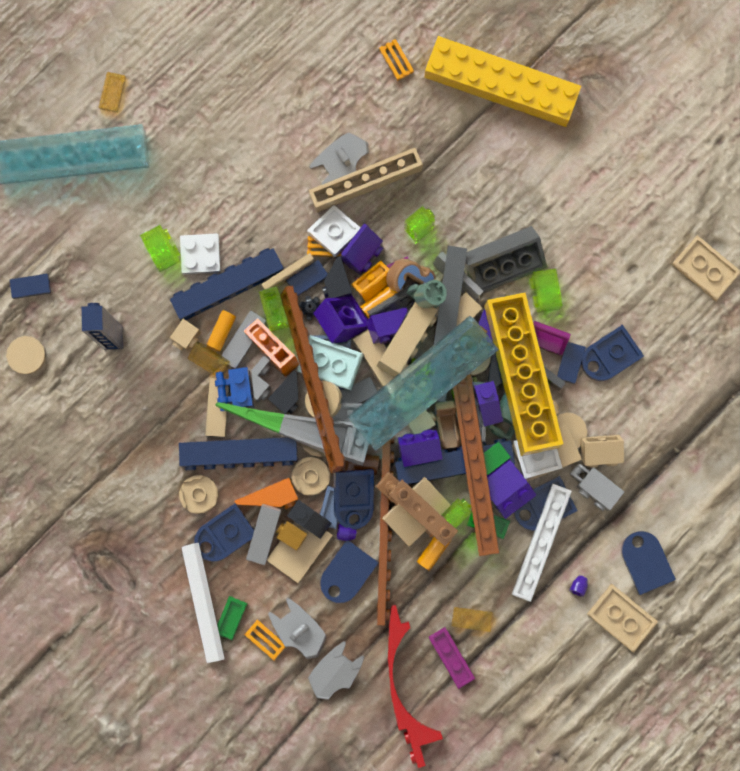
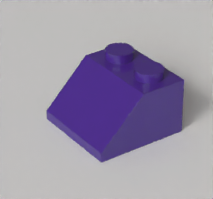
(362, 250)
(341, 318)
(419, 448)
(509, 489)

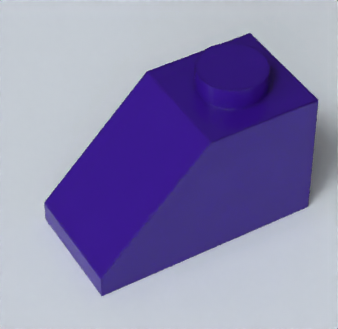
(385, 325)
(488, 403)

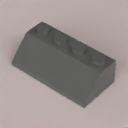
(506, 259)

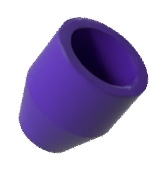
(345, 534)
(579, 586)

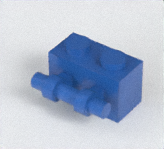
(240, 387)

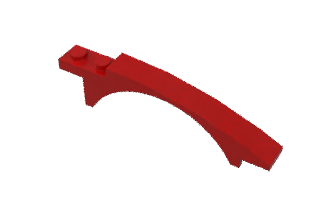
(416, 733)

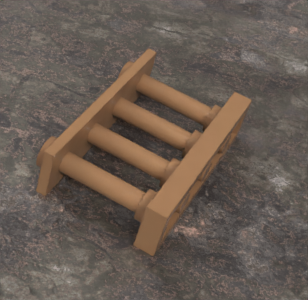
(417, 507)

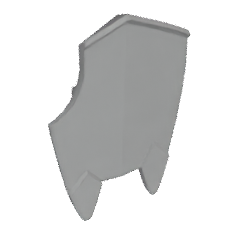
(341, 156)
(299, 631)
(334, 673)

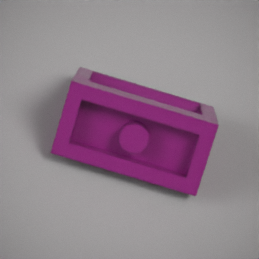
(550, 338)

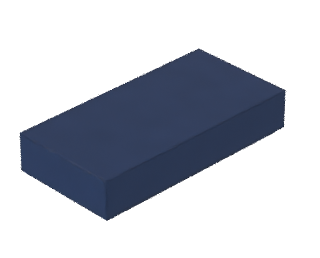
(307, 278)
(30, 286)
(571, 362)

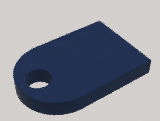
(612, 354)
(354, 496)
(537, 504)
(225, 534)
(647, 563)
(347, 571)

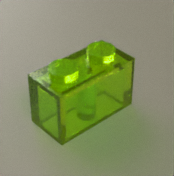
(419, 224)
(160, 248)
(546, 290)
(273, 309)
(457, 512)

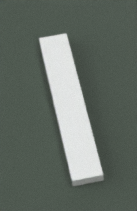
(541, 542)
(202, 603)

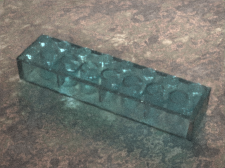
(73, 154)
(423, 382)

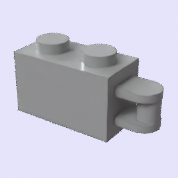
(597, 487)

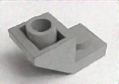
(260, 387)

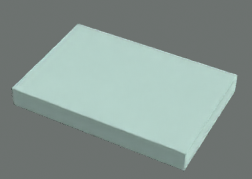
(335, 362)

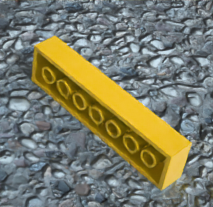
(502, 81)
(523, 374)

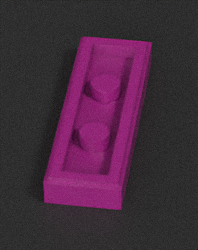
(451, 657)

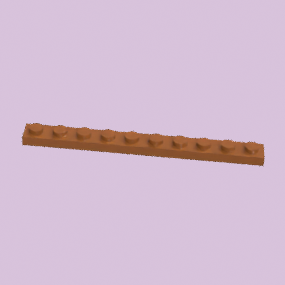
(313, 384)
(475, 467)
(385, 537)

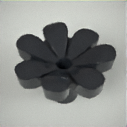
(309, 311)

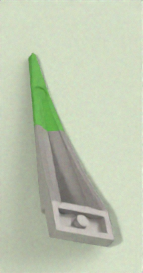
(305, 430)

